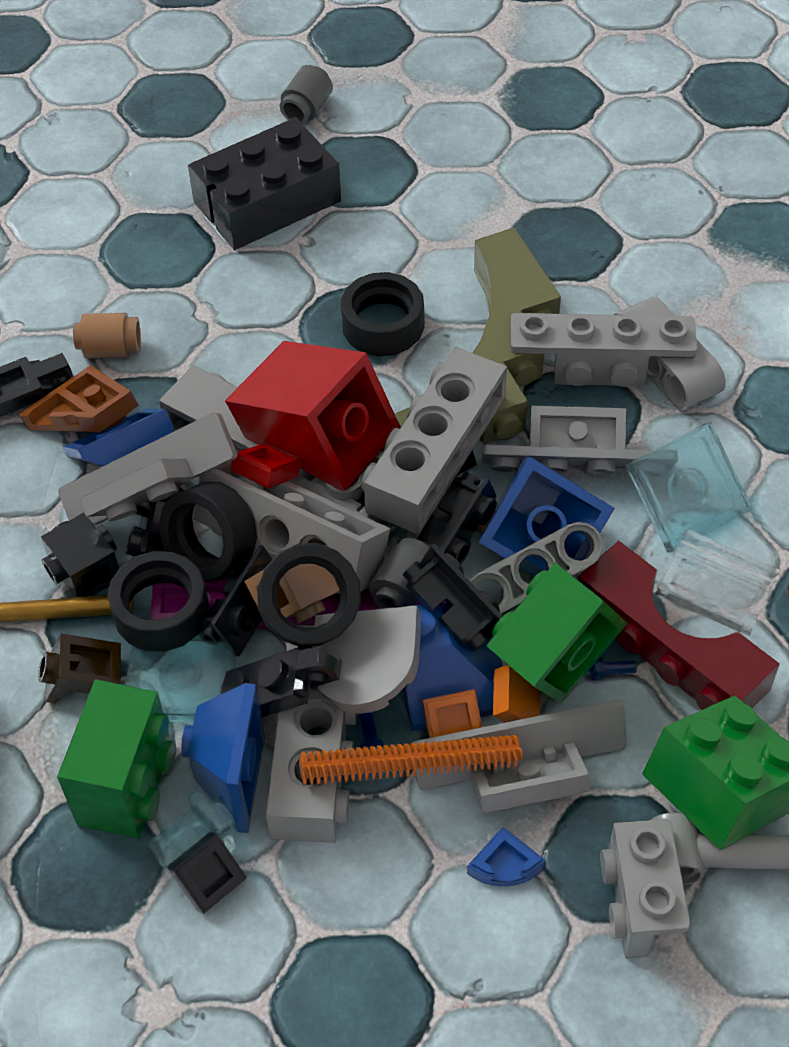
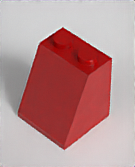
(317, 408)

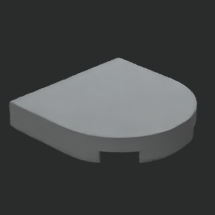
(377, 658)

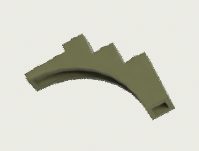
(511, 285)

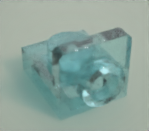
(191, 827)

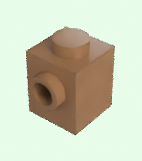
(300, 590)

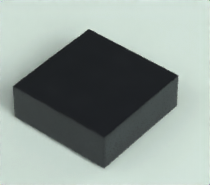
(206, 872)

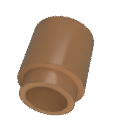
(107, 335)

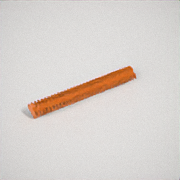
(409, 757)

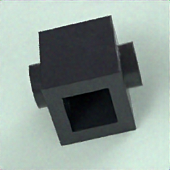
(80, 556)

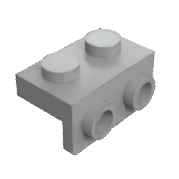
(645, 883)

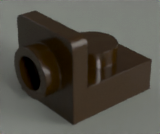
(77, 663)

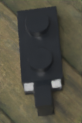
(29, 381)
(286, 678)

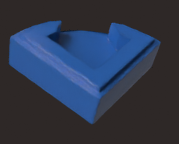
(505, 861)

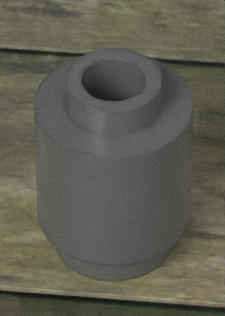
(306, 93)
(388, 583)

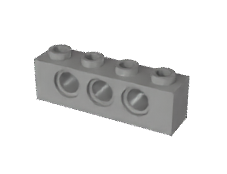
(434, 440)
(295, 516)
(307, 810)

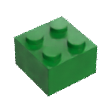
(555, 633)
(117, 759)
(723, 771)

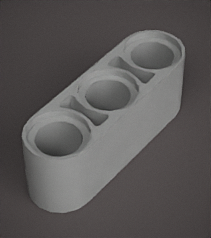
(680, 379)
(550, 551)

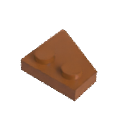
(81, 404)

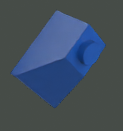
(121, 439)
(537, 506)
(448, 668)
(228, 750)

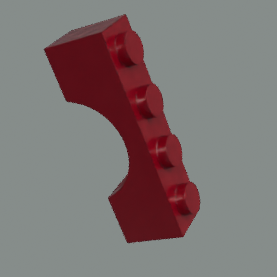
(699, 666)

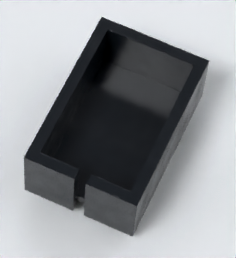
(265, 183)

